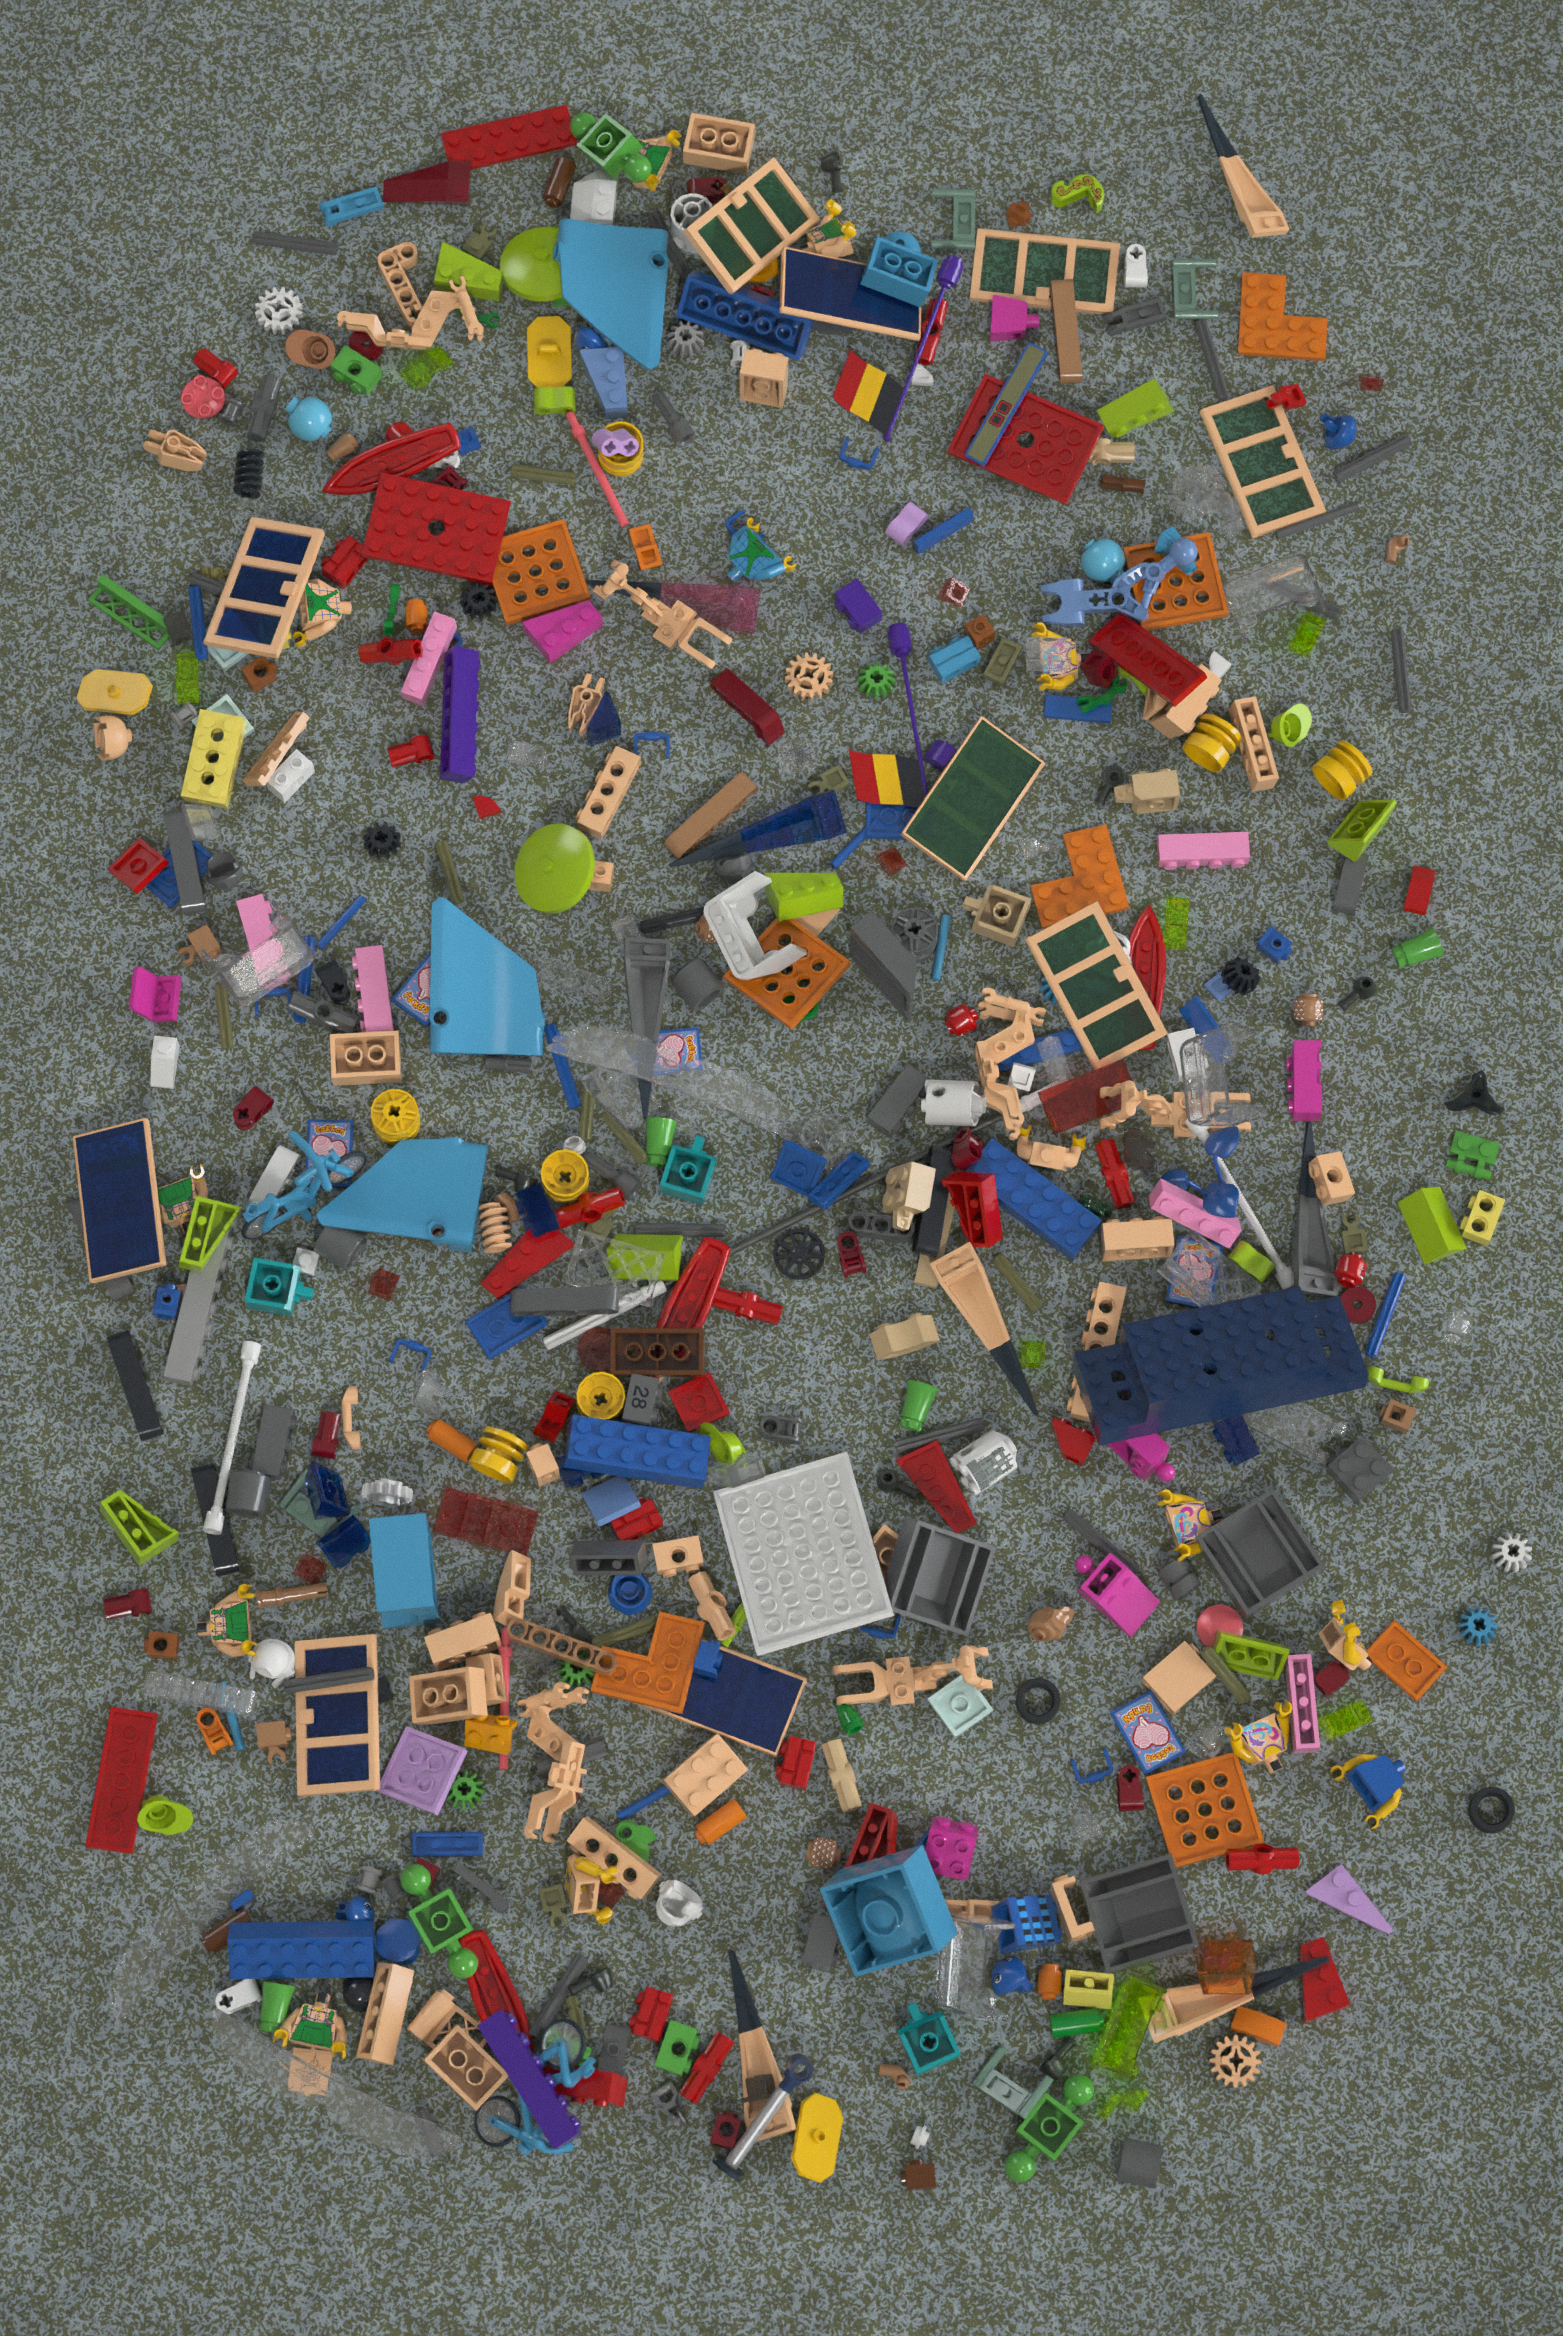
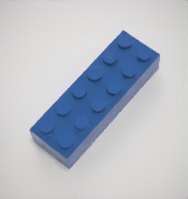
(743, 316)
(1037, 1201)
(637, 1451)
(301, 1949)

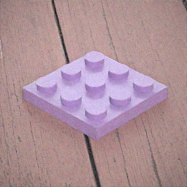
(422, 1770)

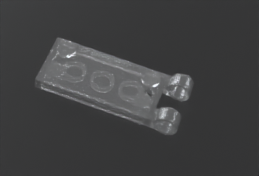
(1290, 1428)

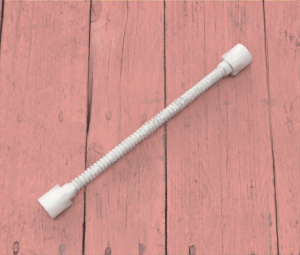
(1284, 1274)
(214, 1518)

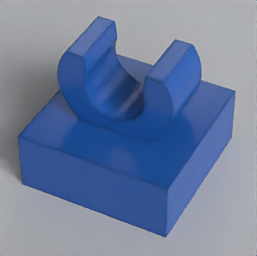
(468, 441)

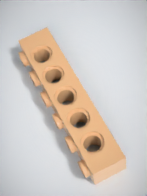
(1114, 1297)

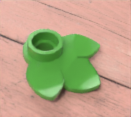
(638, 1840)

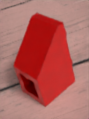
(1072, 1442)

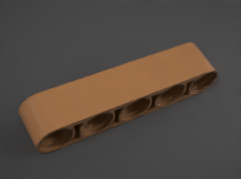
(1066, 331)
(711, 814)
(553, 1639)

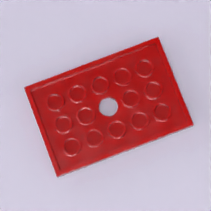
(1059, 448)
(401, 533)

